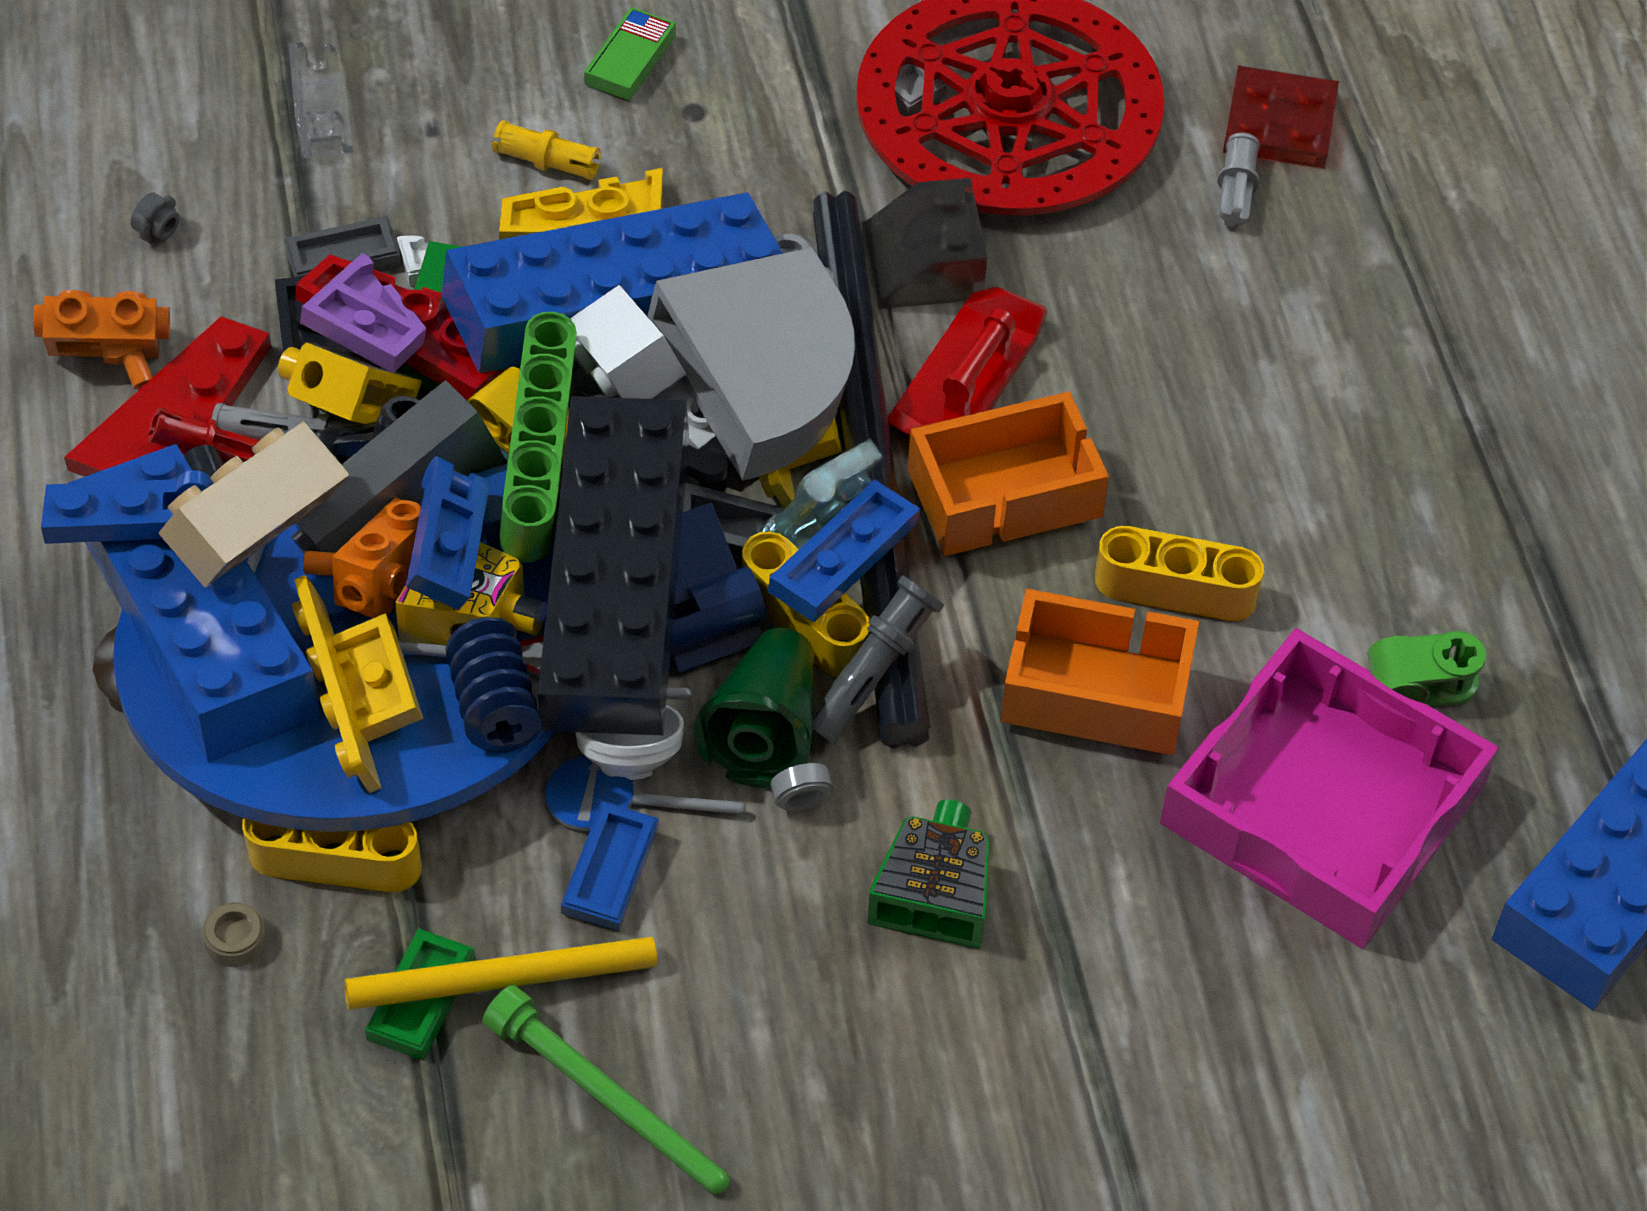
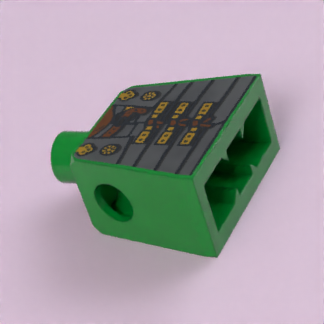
(934, 878)

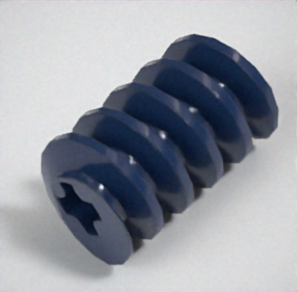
(492, 685)

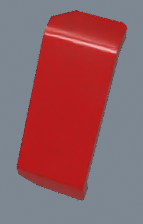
(971, 359)

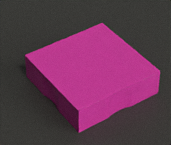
(1328, 787)

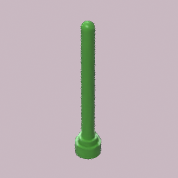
(514, 1017)

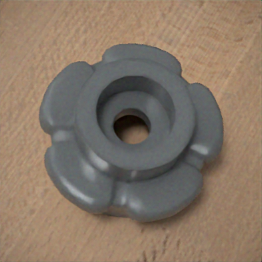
(155, 217)

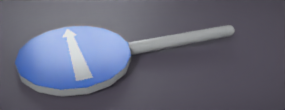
(580, 786)

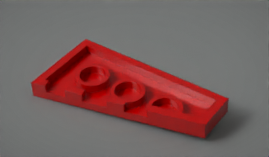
(443, 352)
(191, 384)

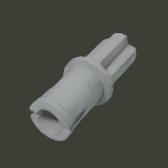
(1238, 178)

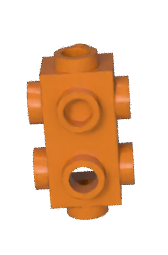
(114, 328)
(373, 563)

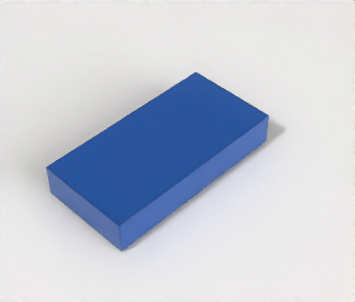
(609, 866)

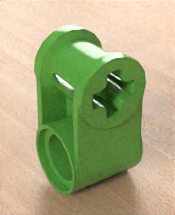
(1424, 671)

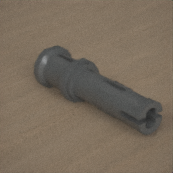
(889, 638)

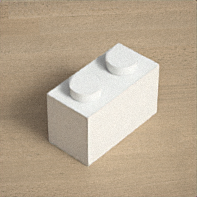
(624, 348)

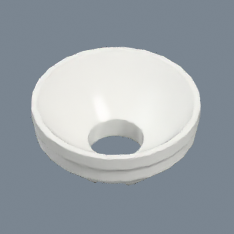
(633, 754)

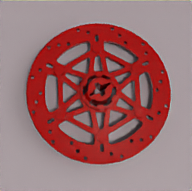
(1012, 99)

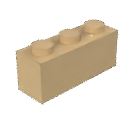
(251, 502)

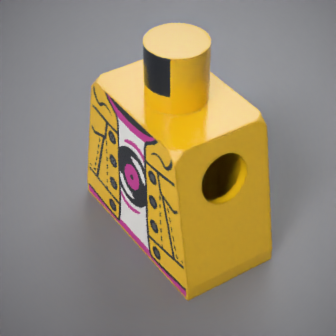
(495, 593)

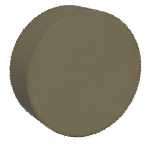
(234, 934)

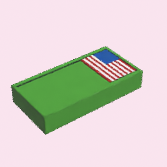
(630, 53)

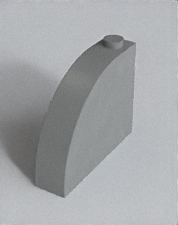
(760, 353)

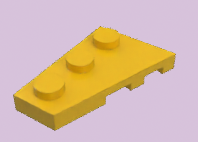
(564, 208)

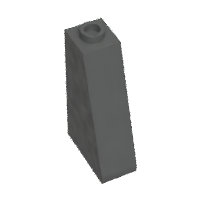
(395, 466)

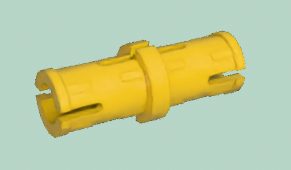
(546, 150)

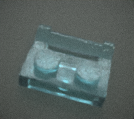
(825, 489)

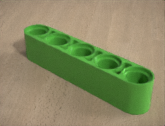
(538, 437)

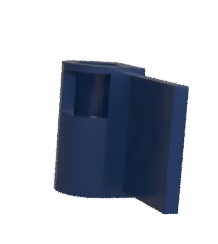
(715, 602)

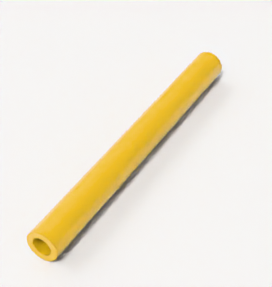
(499, 973)

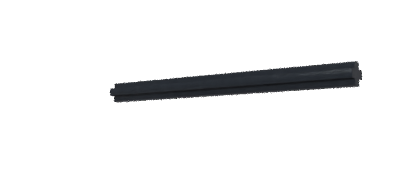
(863, 416)

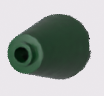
(761, 711)

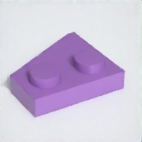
(365, 316)

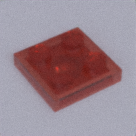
(1285, 113)

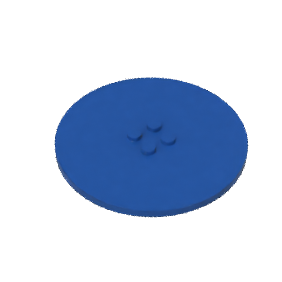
(297, 774)

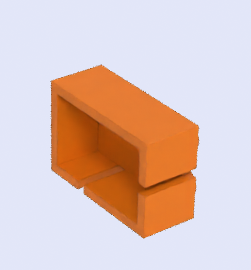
(1007, 473)
(1080, 681)

